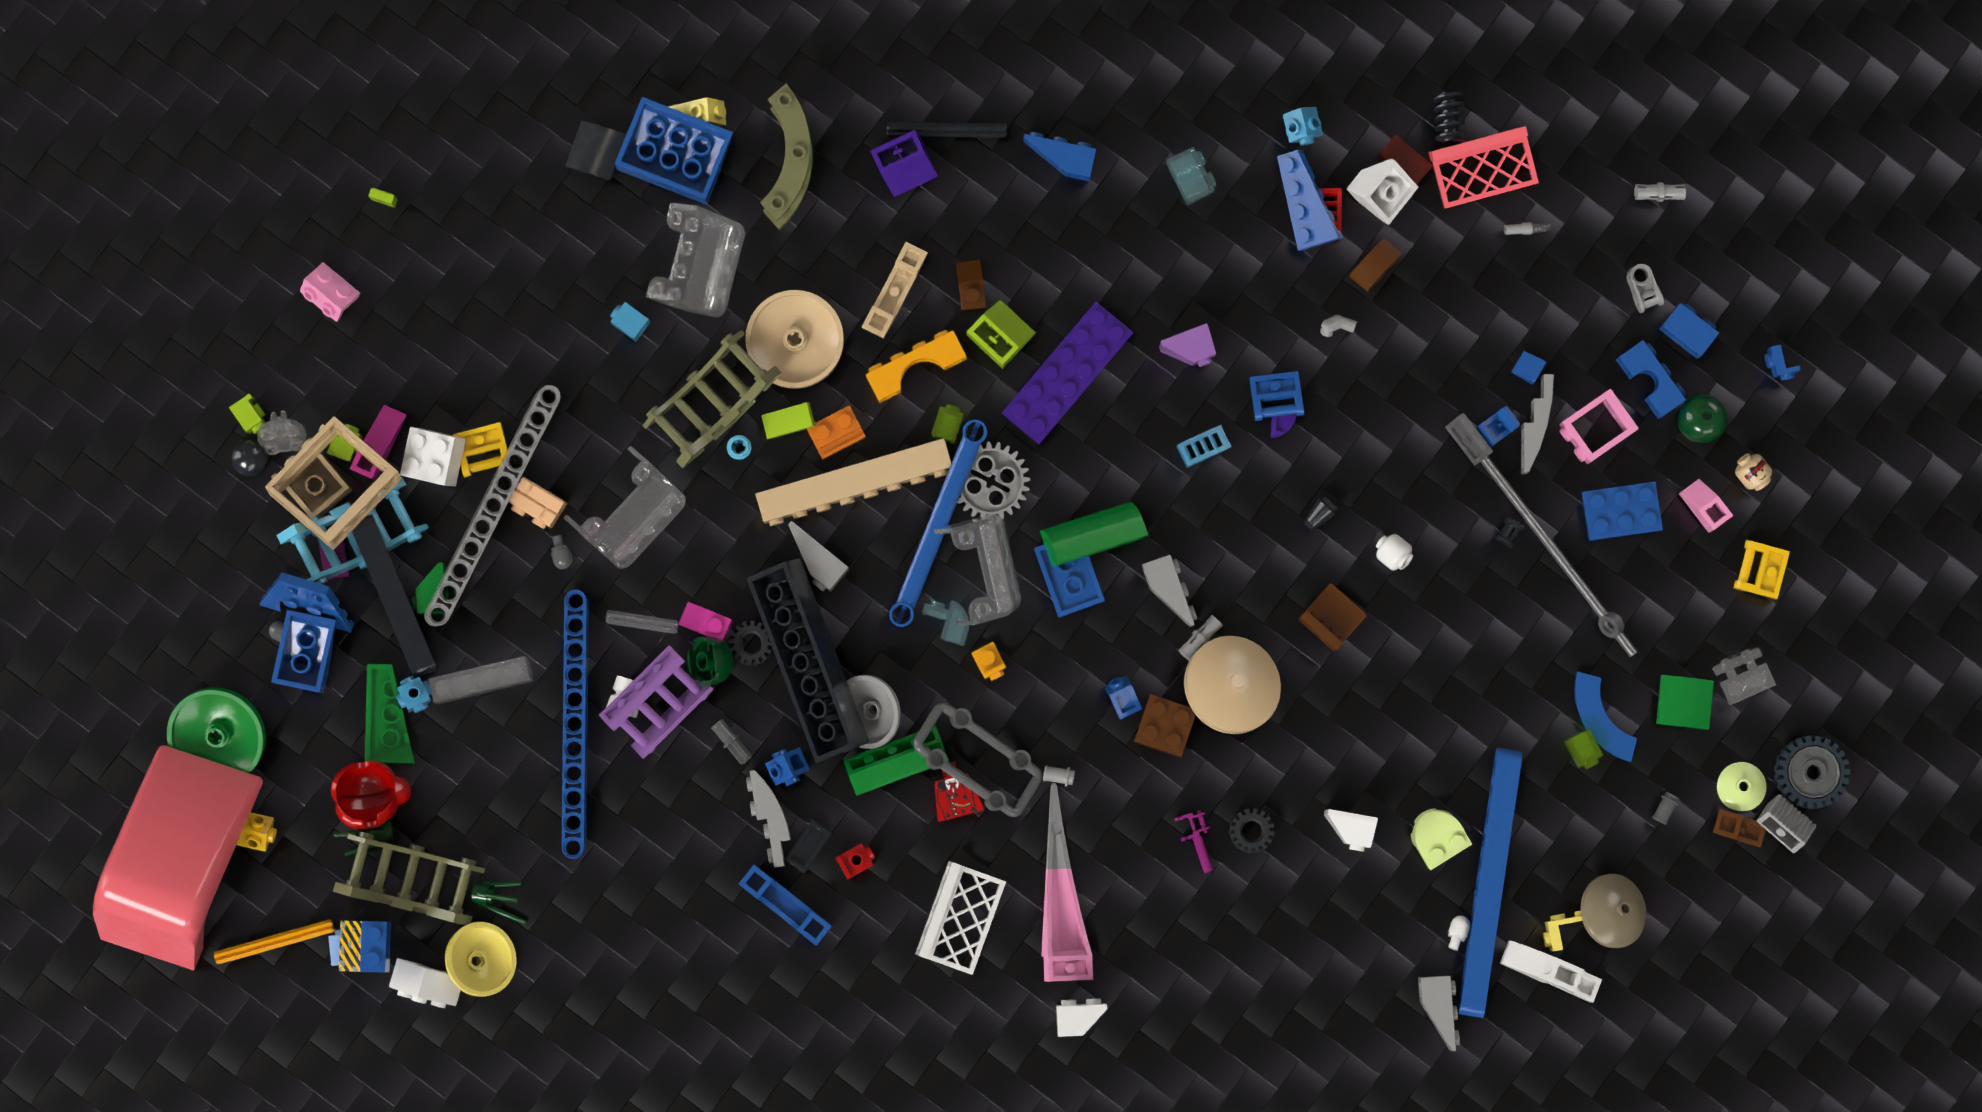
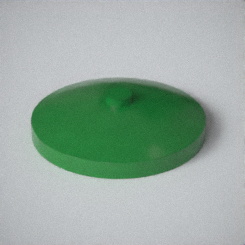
(218, 728)

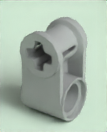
(1644, 289)

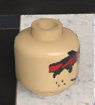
(1753, 471)

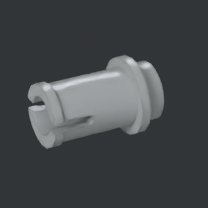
(1059, 775)

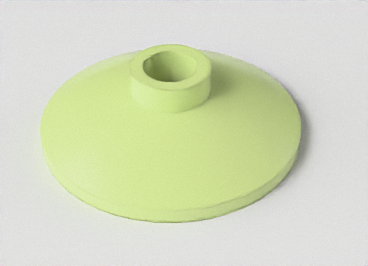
(1729, 789)

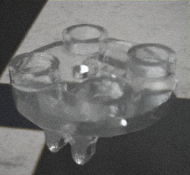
(281, 434)

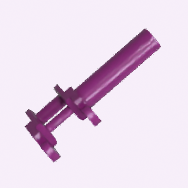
(1198, 840)

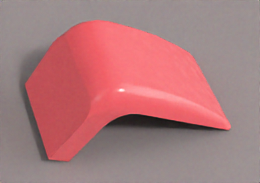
(172, 855)

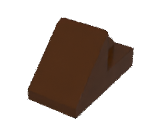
(971, 285)

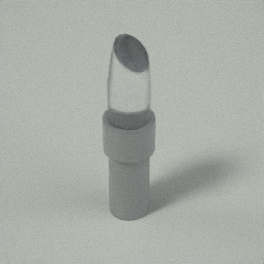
(1526, 228)

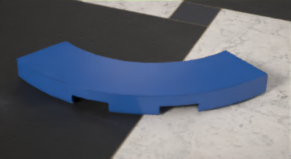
(1596, 720)

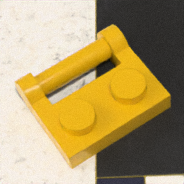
(481, 441)
(1769, 572)

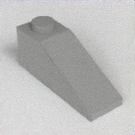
(822, 565)

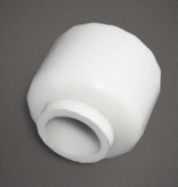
(1394, 552)

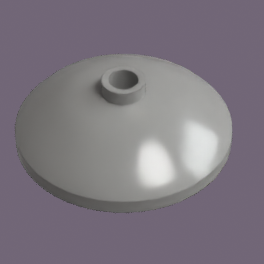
(871, 692)

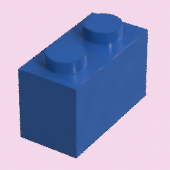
(1689, 330)

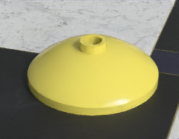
(494, 959)

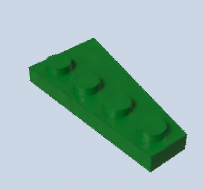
(385, 723)

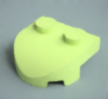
(1438, 836)

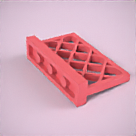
(1478, 146)

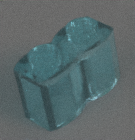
(1191, 176)

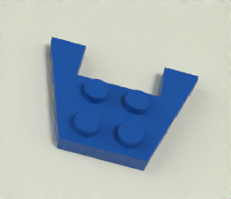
(306, 594)

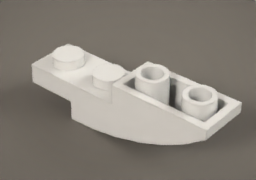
(1551, 970)

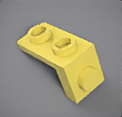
(705, 109)
(1552, 935)

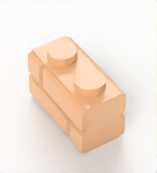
(536, 502)

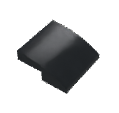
(595, 150)

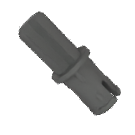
(731, 741)

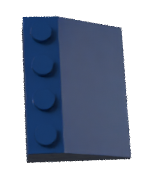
(674, 150)

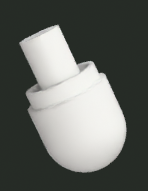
(1458, 931)

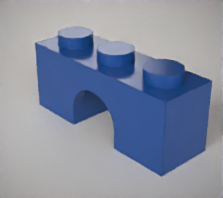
(1642, 360)

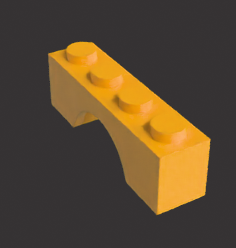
(887, 378)

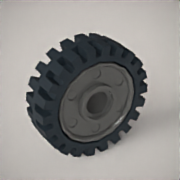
(1831, 772)

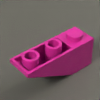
(380, 439)

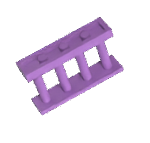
(641, 688)

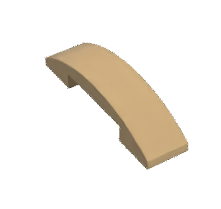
(895, 290)

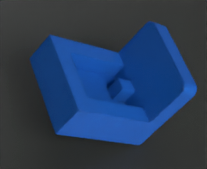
(1775, 360)
(1498, 426)

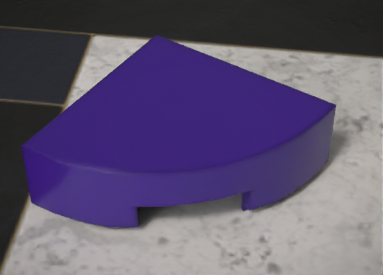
(1281, 424)

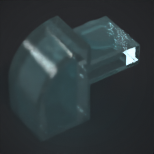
(950, 632)

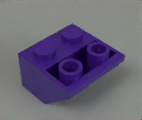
(904, 163)

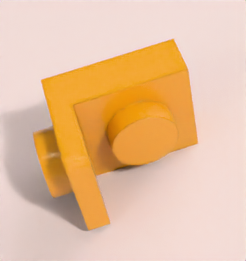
(989, 661)

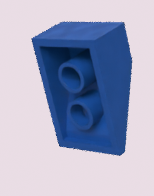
(304, 652)

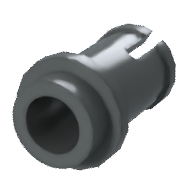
(1665, 808)

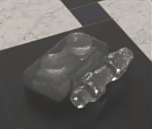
(1747, 683)

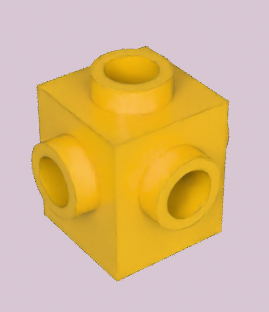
(257, 832)

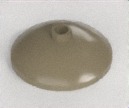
(1603, 911)

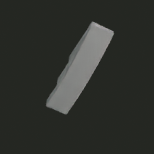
(1533, 432)

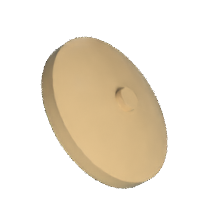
(797, 336)
(1232, 684)

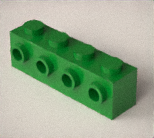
(895, 765)

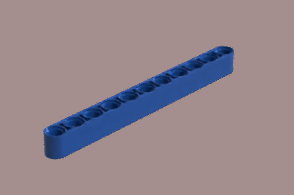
(569, 713)
(1489, 882)

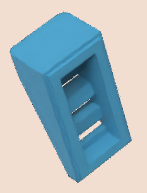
(1182, 447)

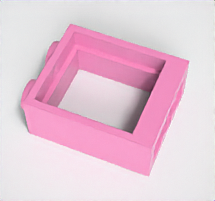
(1618, 413)

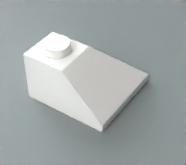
(1383, 189)
(1353, 828)

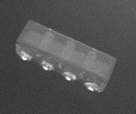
(480, 680)

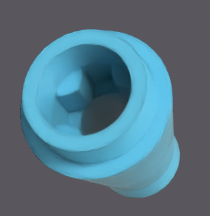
(736, 441)

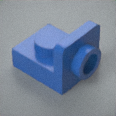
(1123, 697)

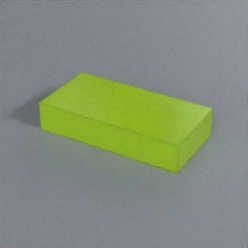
(788, 420)

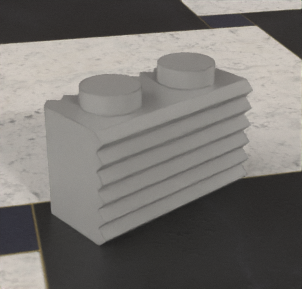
(1786, 823)

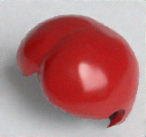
(368, 794)

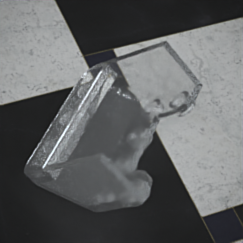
(702, 262)
(997, 566)

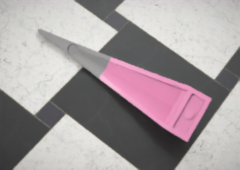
(1064, 935)

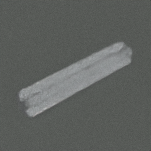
(642, 622)

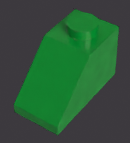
(427, 588)

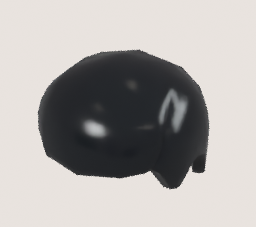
(249, 458)

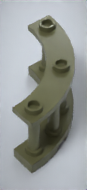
(797, 167)
(729, 414)
(403, 898)

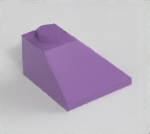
(1190, 346)

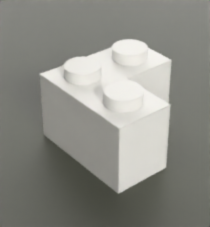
(424, 984)

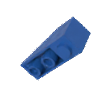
(1068, 158)

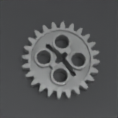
(1000, 460)

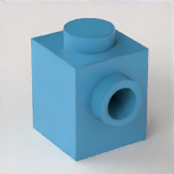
(629, 321)

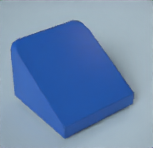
(1528, 367)

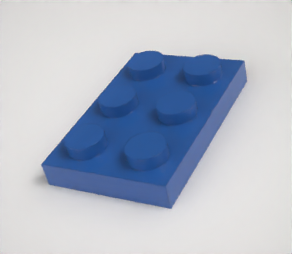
(1622, 511)
(1070, 585)

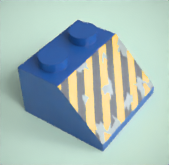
(365, 946)

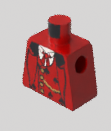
(954, 798)

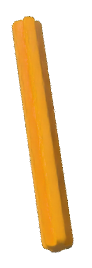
(274, 941)

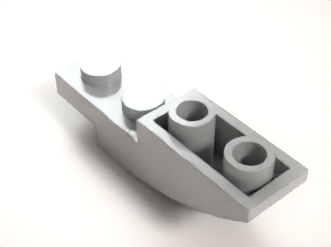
(768, 807)

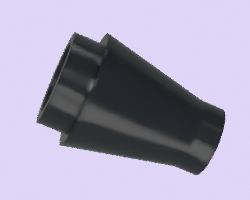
(1320, 513)

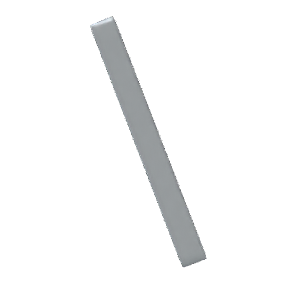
(501, 496)

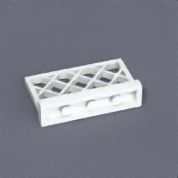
(939, 914)

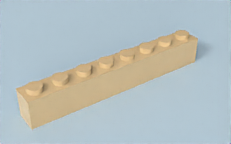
(854, 481)

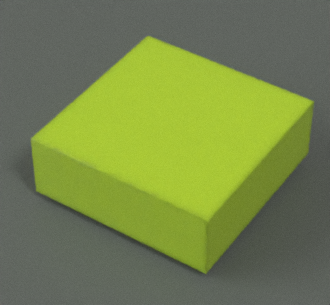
(383, 197)

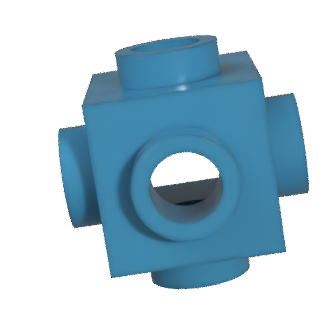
(1303, 125)
(418, 703)

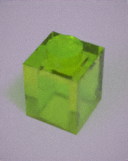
(947, 423)
(1584, 749)

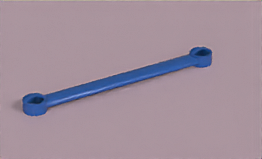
(939, 518)

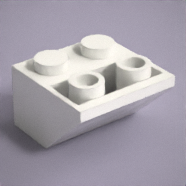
(1078, 1018)

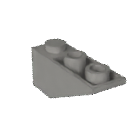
(1165, 584)
(1436, 1000)

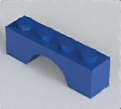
(785, 904)

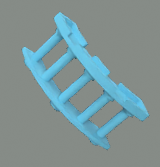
(298, 531)

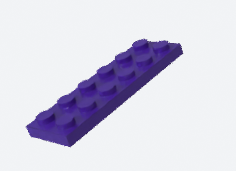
(1067, 373)

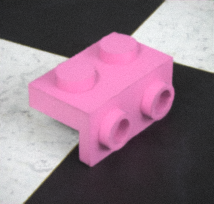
(328, 291)

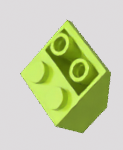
(1000, 333)

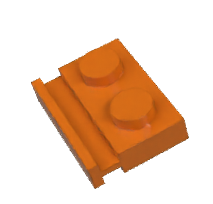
(836, 432)

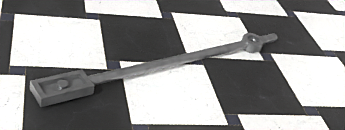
(1477, 451)

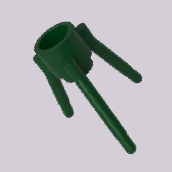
(382, 833)
(484, 894)

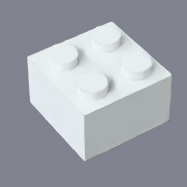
(432, 456)

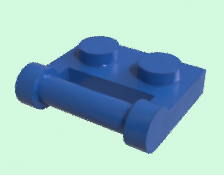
(1273, 388)

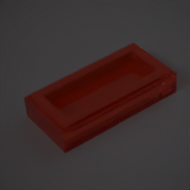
(1407, 158)

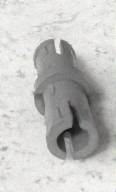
(1660, 192)
(1200, 637)

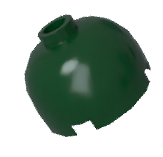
(1702, 418)
(710, 660)

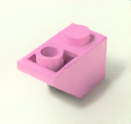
(1705, 505)

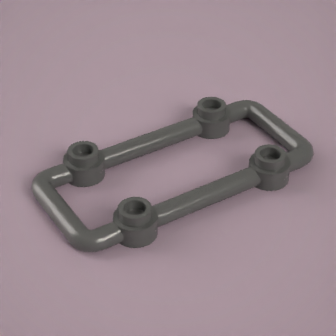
(937, 759)

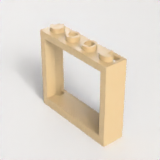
(365, 503)

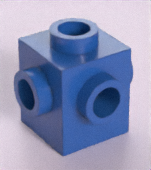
(787, 766)

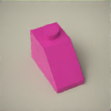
(705, 622)

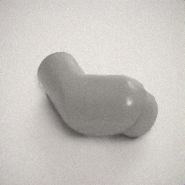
(1337, 322)

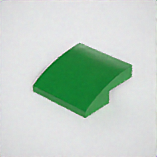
(1685, 702)

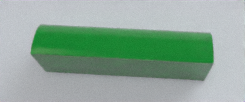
(1093, 533)

